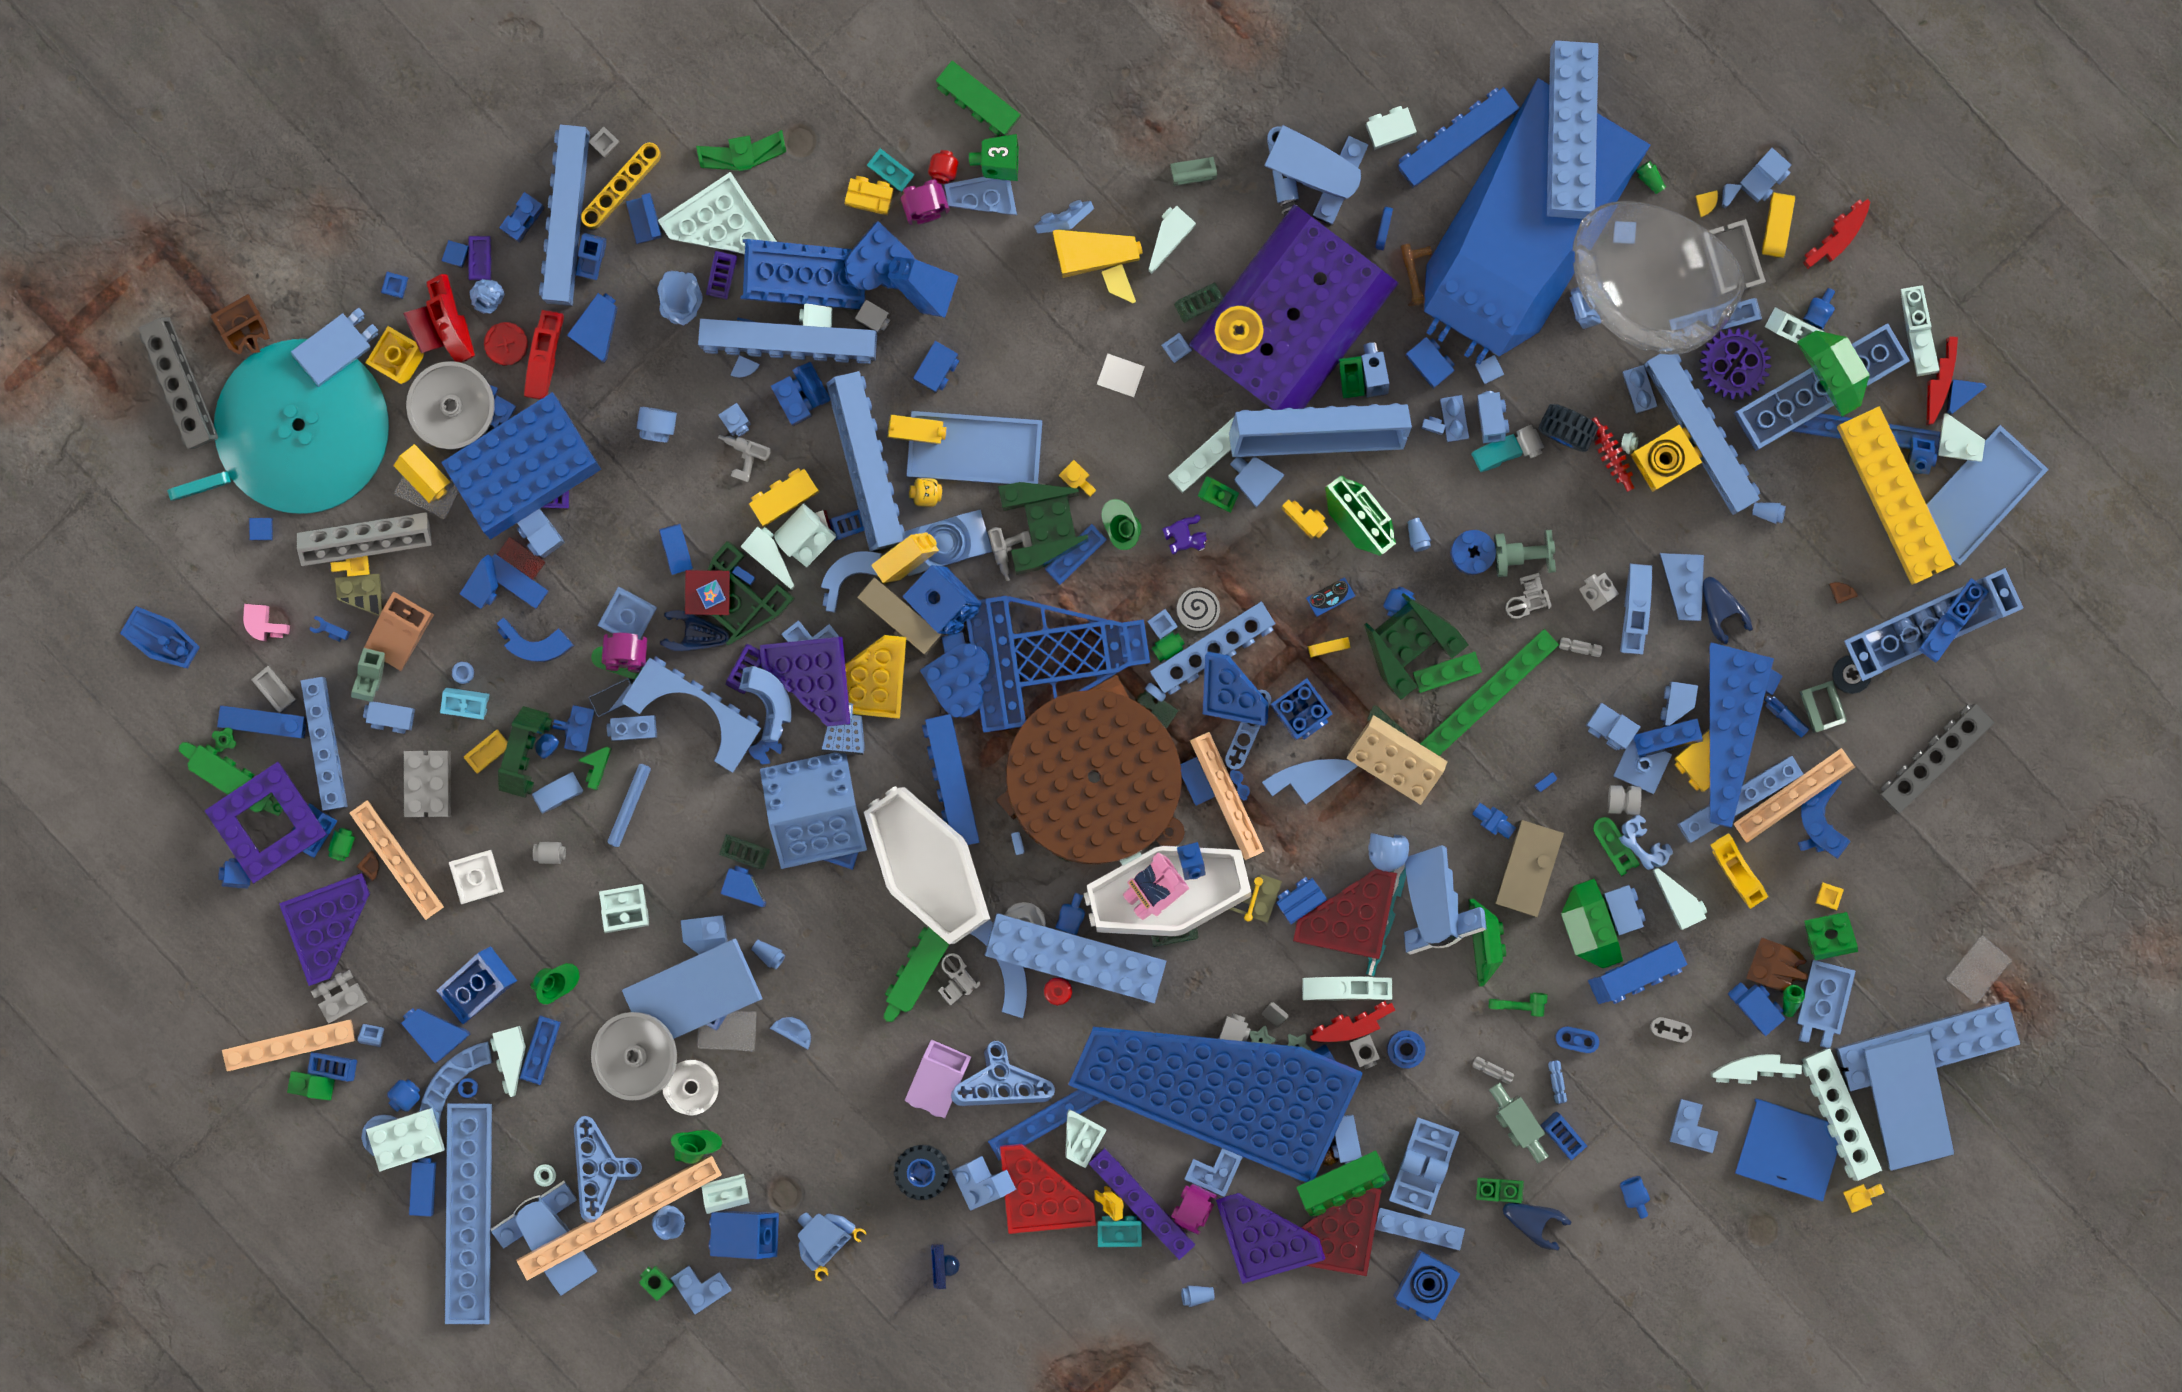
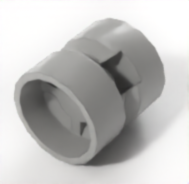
(1624, 800)

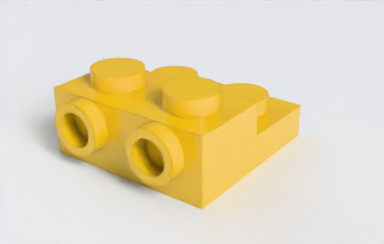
(1310, 523)

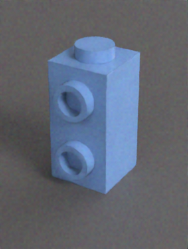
(1491, 417)
(735, 420)
(389, 715)
(632, 728)
(1347, 1142)

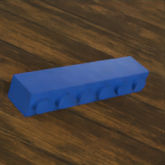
(1458, 137)
(951, 777)

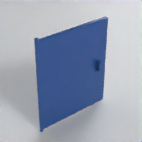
(1788, 1147)

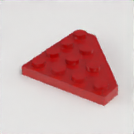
(1041, 1195)

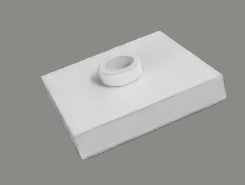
(476, 877)

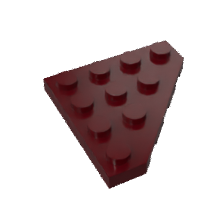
(1353, 918)
(1347, 1233)

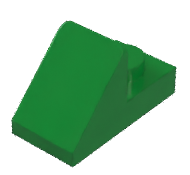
(1351, 377)
(1218, 494)
(599, 761)
(311, 1085)

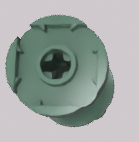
(1516, 554)

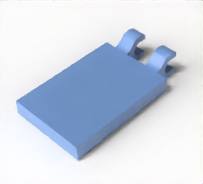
(334, 347)
(1825, 1001)

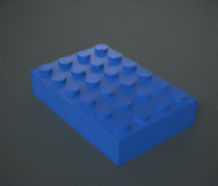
(521, 466)

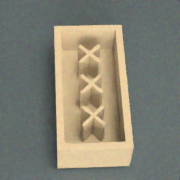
(1397, 760)

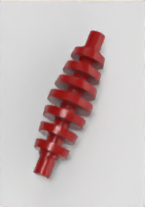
(1620, 469)

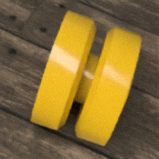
(1235, 317)

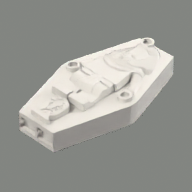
(926, 865)
(1208, 896)

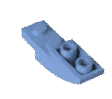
(1637, 608)

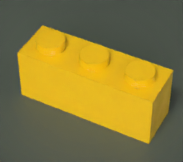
(783, 496)

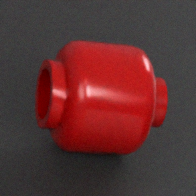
(943, 167)
(1058, 991)

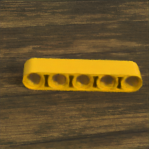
(623, 175)

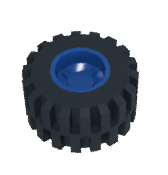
(1568, 427)
(921, 1172)

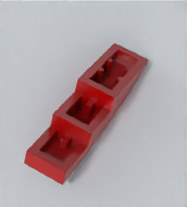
(1938, 388)

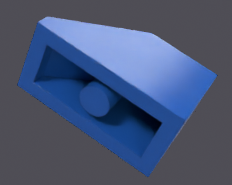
(482, 584)

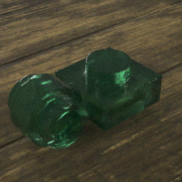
(1162, 710)

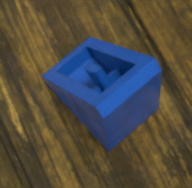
(1961, 392)

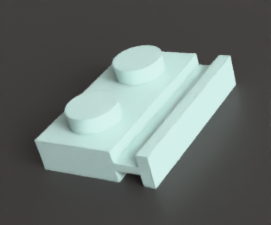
(725, 1193)

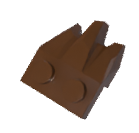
(241, 325)
(1776, 966)

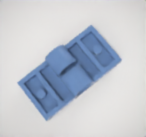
(1424, 1166)

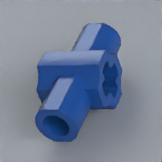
(1494, 820)

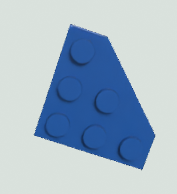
(1231, 693)

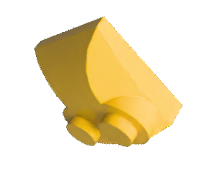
(395, 356)

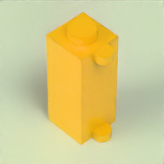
(916, 429)
(422, 474)

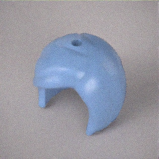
(1388, 852)

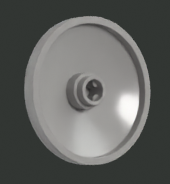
(450, 405)
(633, 1056)

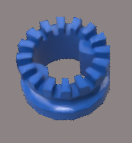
(475, 1087)

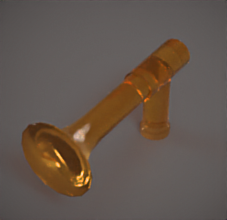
(1408, 256)

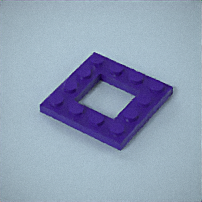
(257, 863)

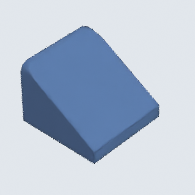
(1729, 193)

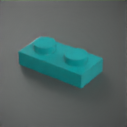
(890, 170)

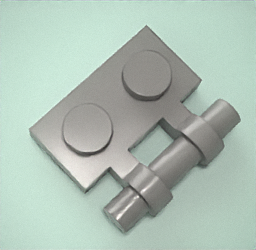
(341, 1003)

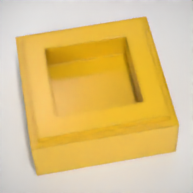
(1829, 896)

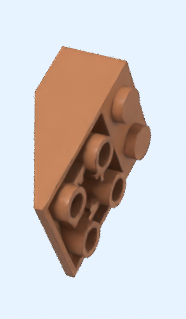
(398, 630)

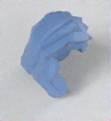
(679, 297)

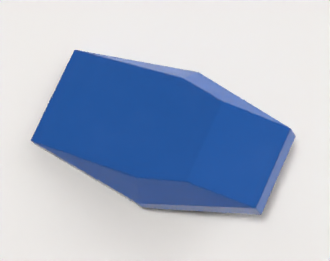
(159, 638)

